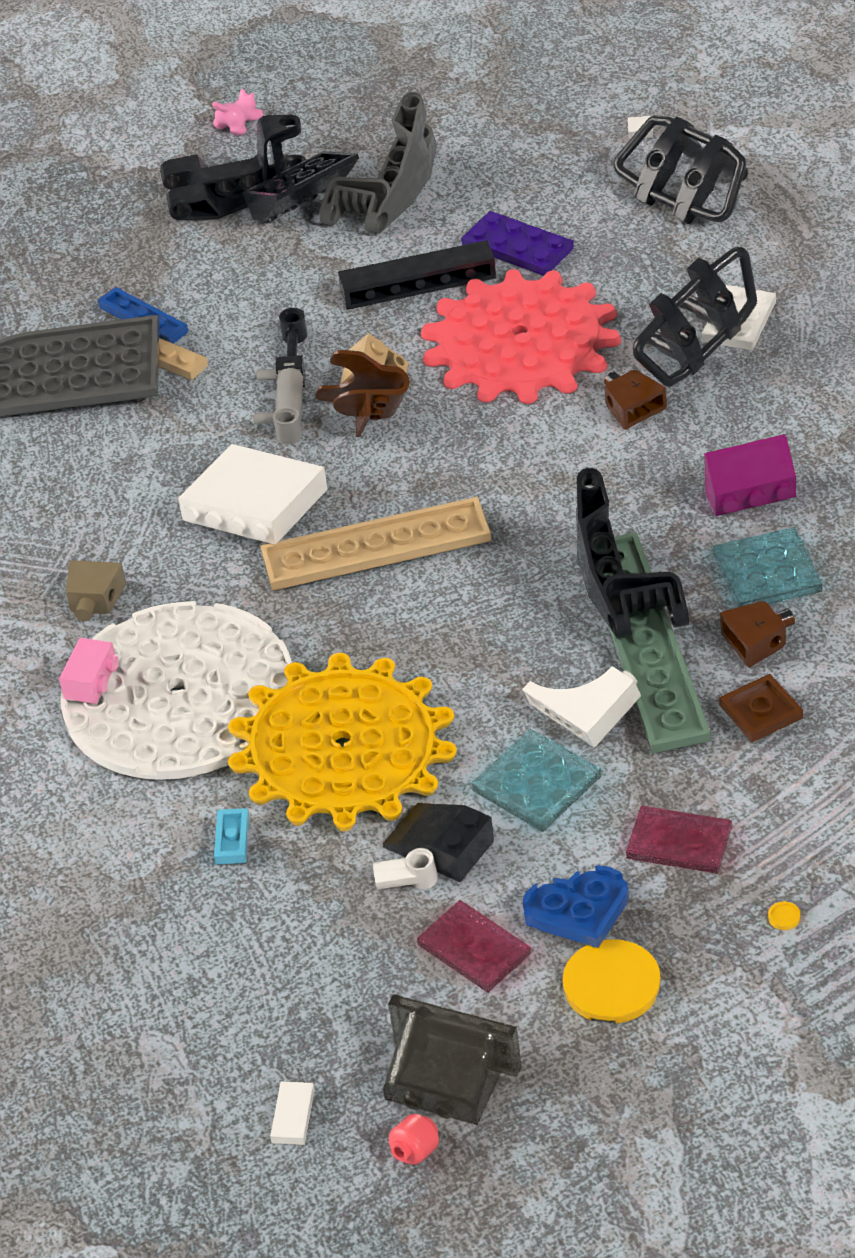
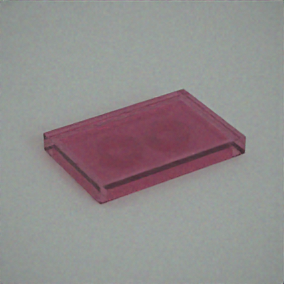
(679, 839)
(474, 946)

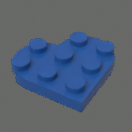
(578, 906)

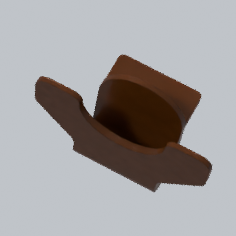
(371, 392)

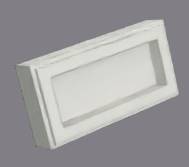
(292, 1113)

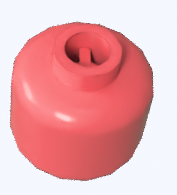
(413, 1139)

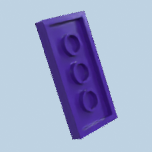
(520, 242)

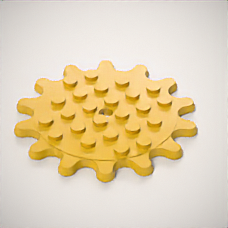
(386, 749)

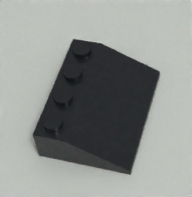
(297, 184)

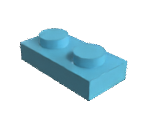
(231, 836)

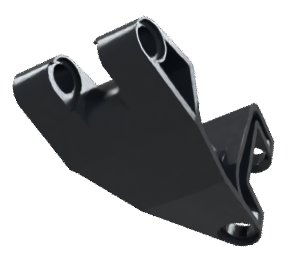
(217, 190)
(598, 554)

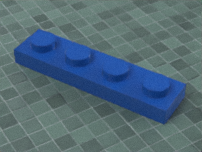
(127, 306)

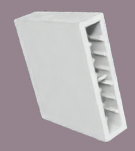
(253, 494)

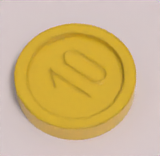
(784, 915)

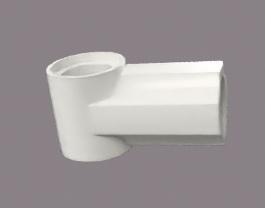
(415, 869)

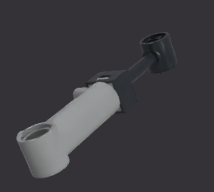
(290, 380)

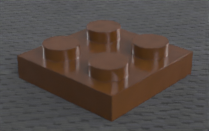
(761, 707)

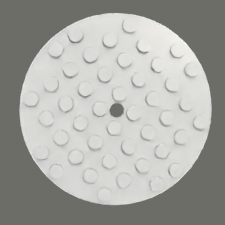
(181, 733)

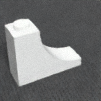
(587, 709)

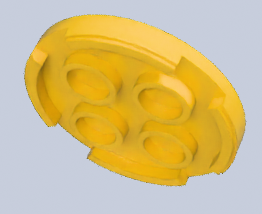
(611, 981)

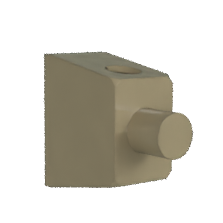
(93, 587)

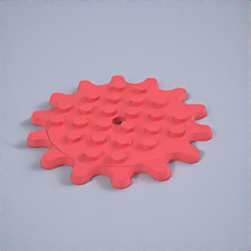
(482, 341)

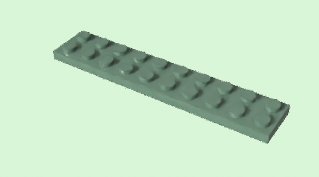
(652, 655)

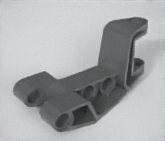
(400, 179)

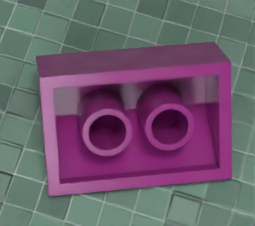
(749, 475)

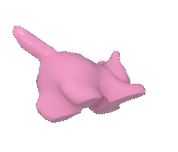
(236, 113)

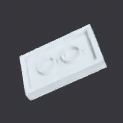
(753, 326)

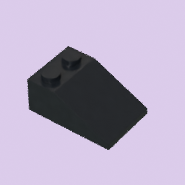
(450, 832)

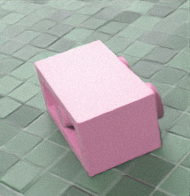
(88, 670)

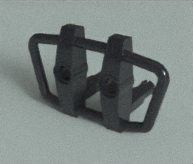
(679, 138)
(713, 305)

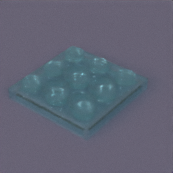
(767, 568)
(536, 780)

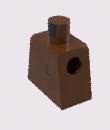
(633, 397)
(755, 630)

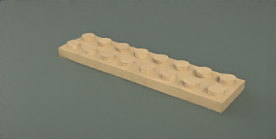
(375, 543)

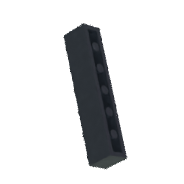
(416, 274)

